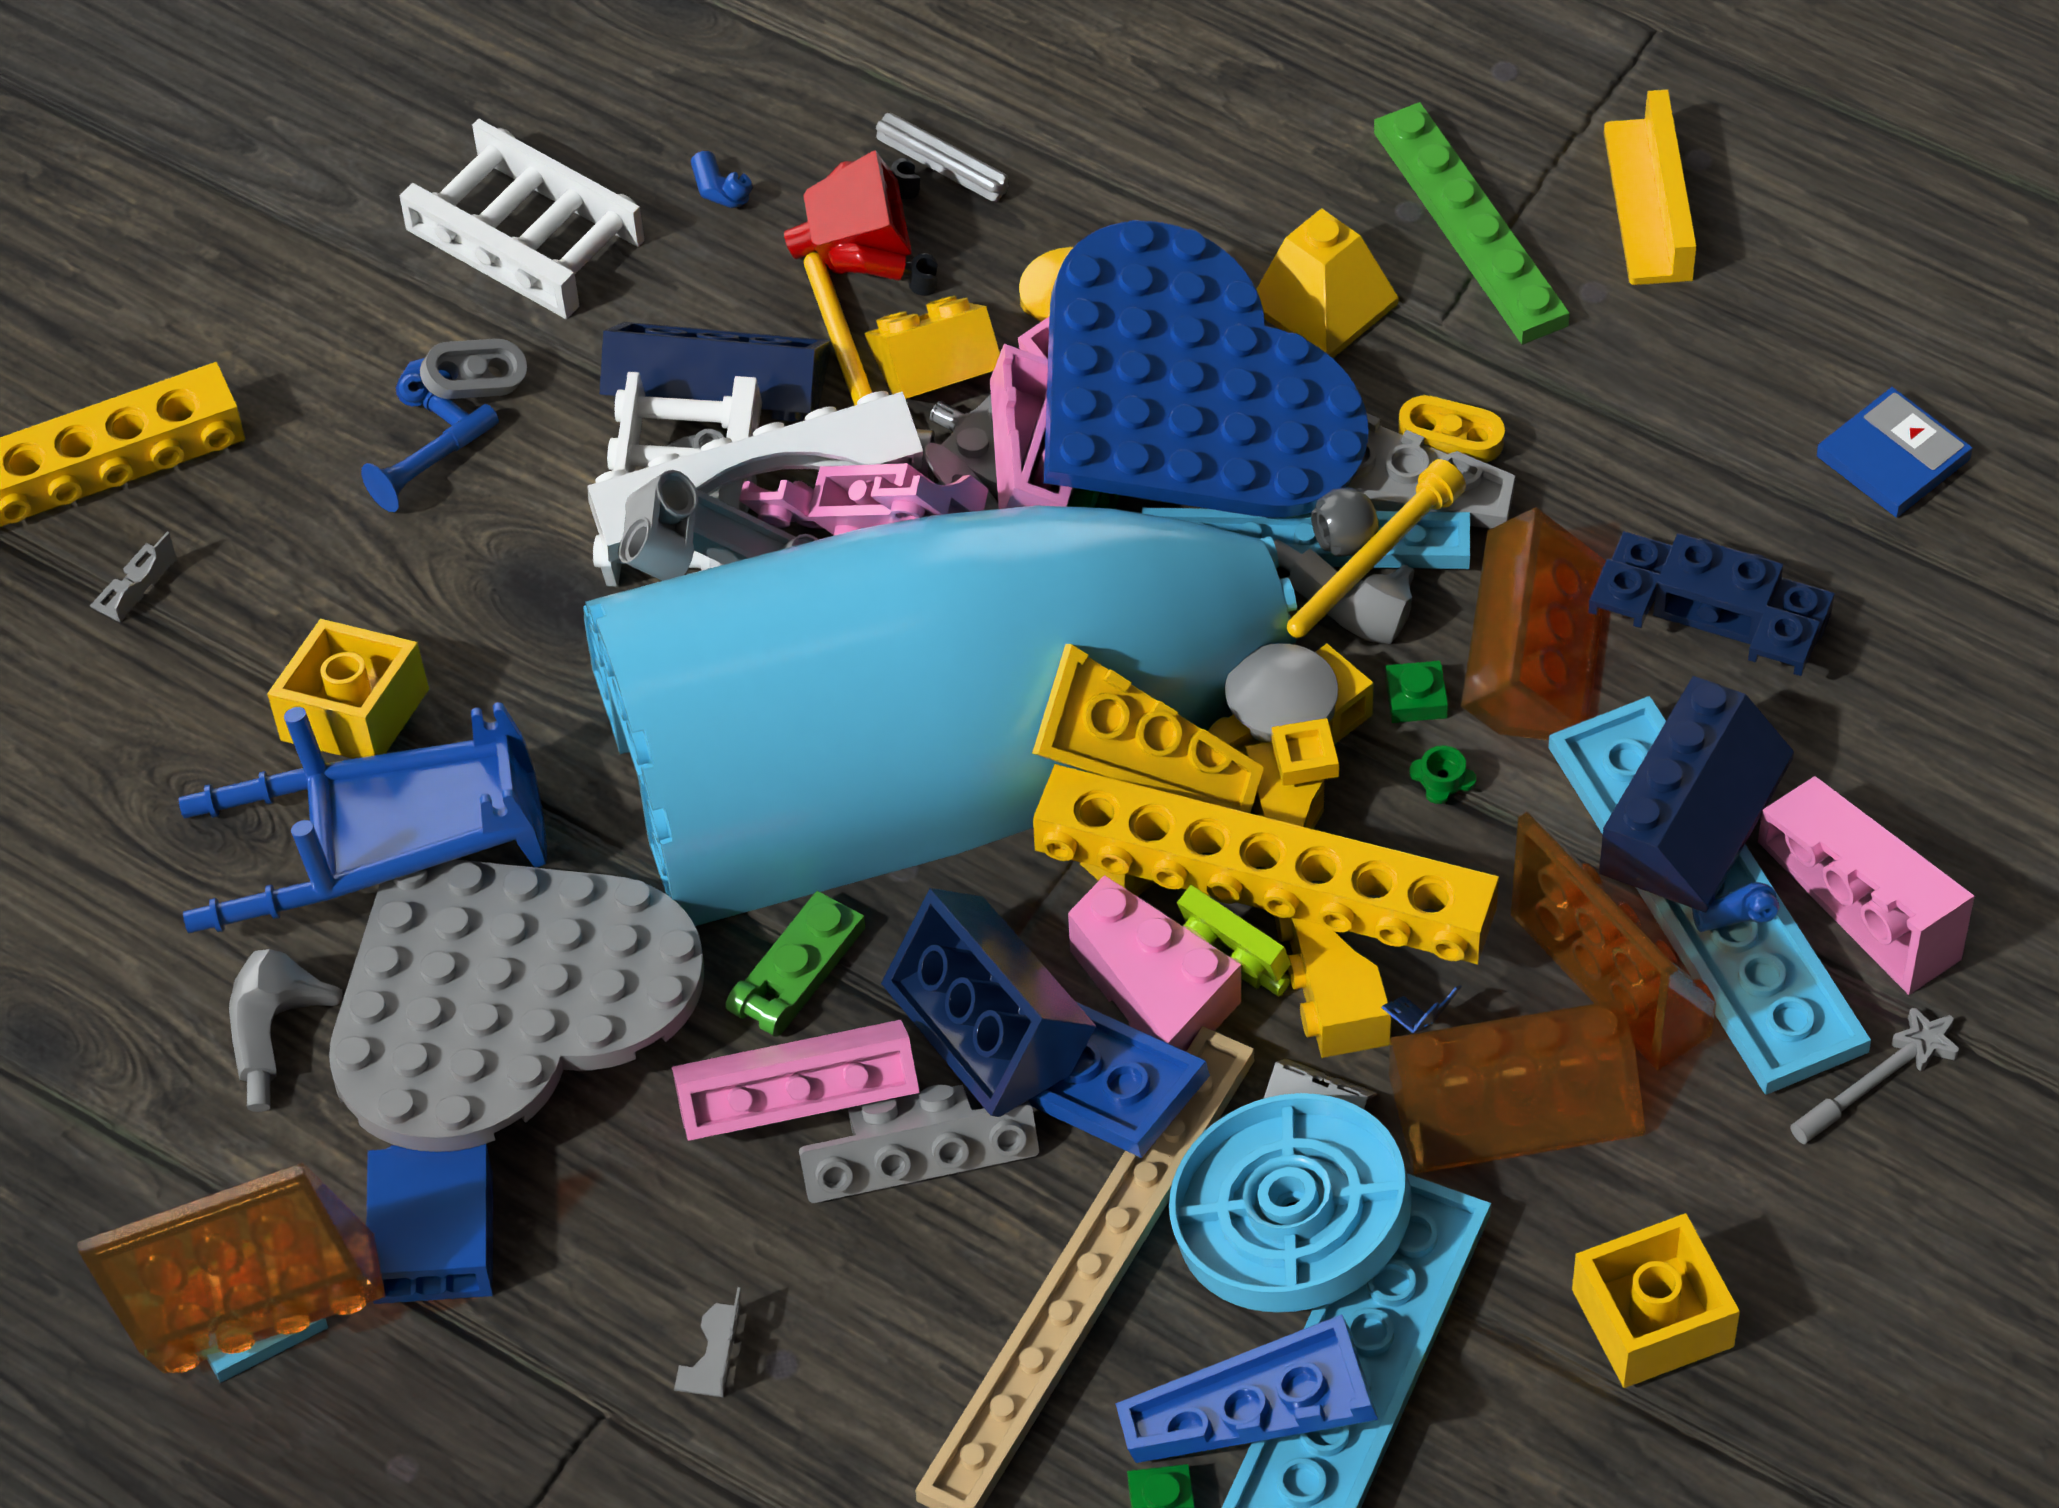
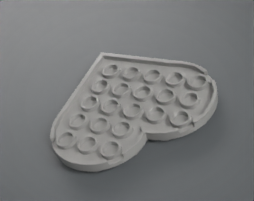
(496, 983)

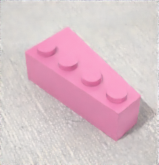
(1869, 883)

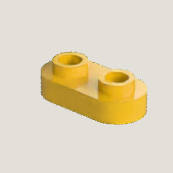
(1454, 427)

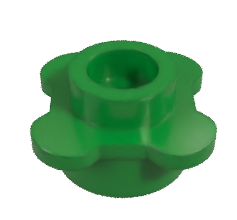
(1446, 761)

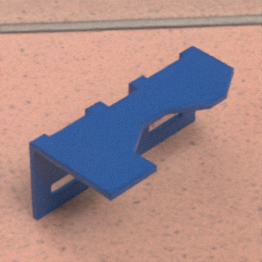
(1414, 1015)

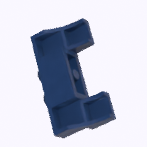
(1717, 593)

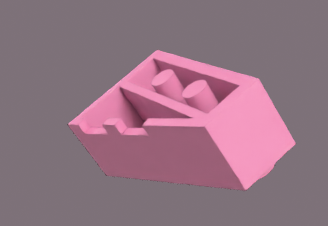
(1019, 430)
(1152, 965)

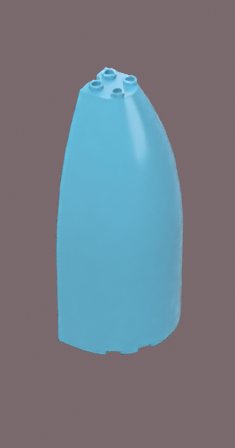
(892, 680)

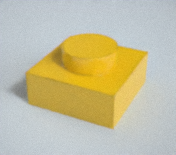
(1305, 751)

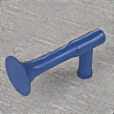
(387, 482)

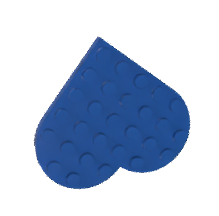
(1181, 389)

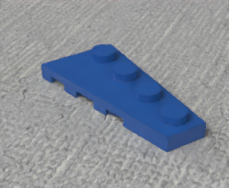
(1263, 1394)

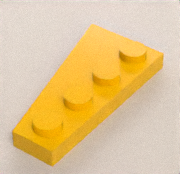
(1122, 733)

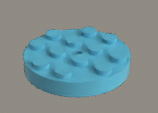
(1278, 1152)

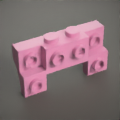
(862, 498)

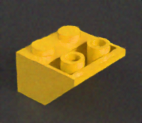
(935, 347)

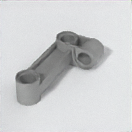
(674, 519)

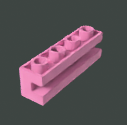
(795, 1079)

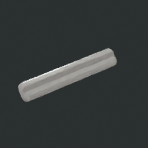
(942, 157)

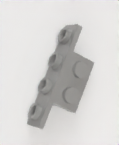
(915, 1141)

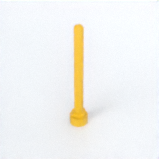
(837, 327)
(1436, 488)

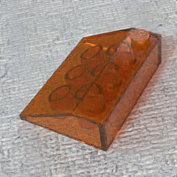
(1606, 947)
(235, 1268)

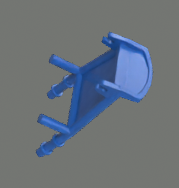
(386, 813)

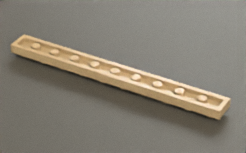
(1075, 1293)

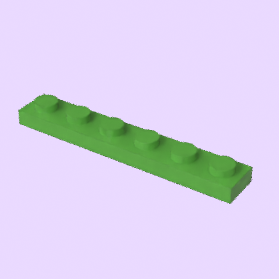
(1471, 223)

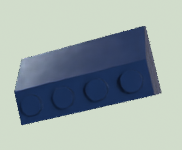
(705, 362)
(1695, 797)
(986, 1001)

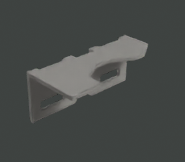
(137, 580)
(1289, 1082)
(710, 1372)

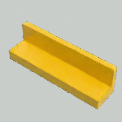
(1651, 195)

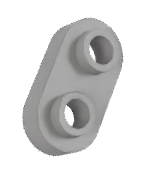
(469, 369)

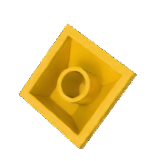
(1325, 285)

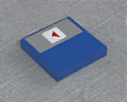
(1894, 452)

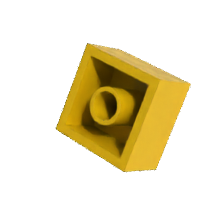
(353, 688)
(1655, 1300)

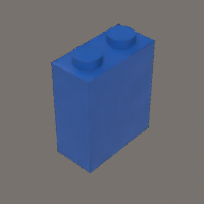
(432, 1222)

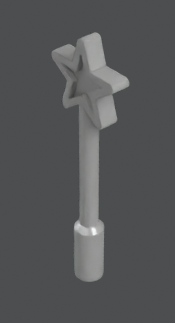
(1920, 1041)

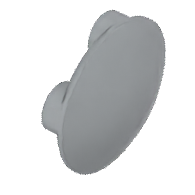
(1280, 688)

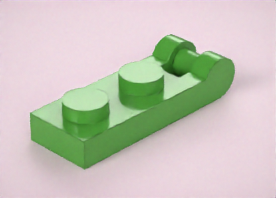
(796, 963)

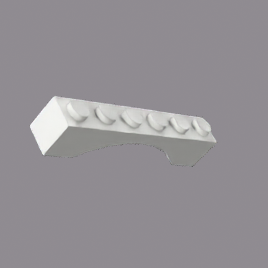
(865, 434)

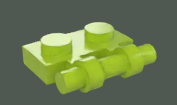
(1260, 956)

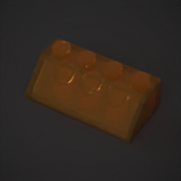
(1533, 630)
(1516, 1086)

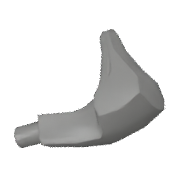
(1371, 609)
(262, 989)

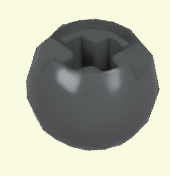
(1344, 521)

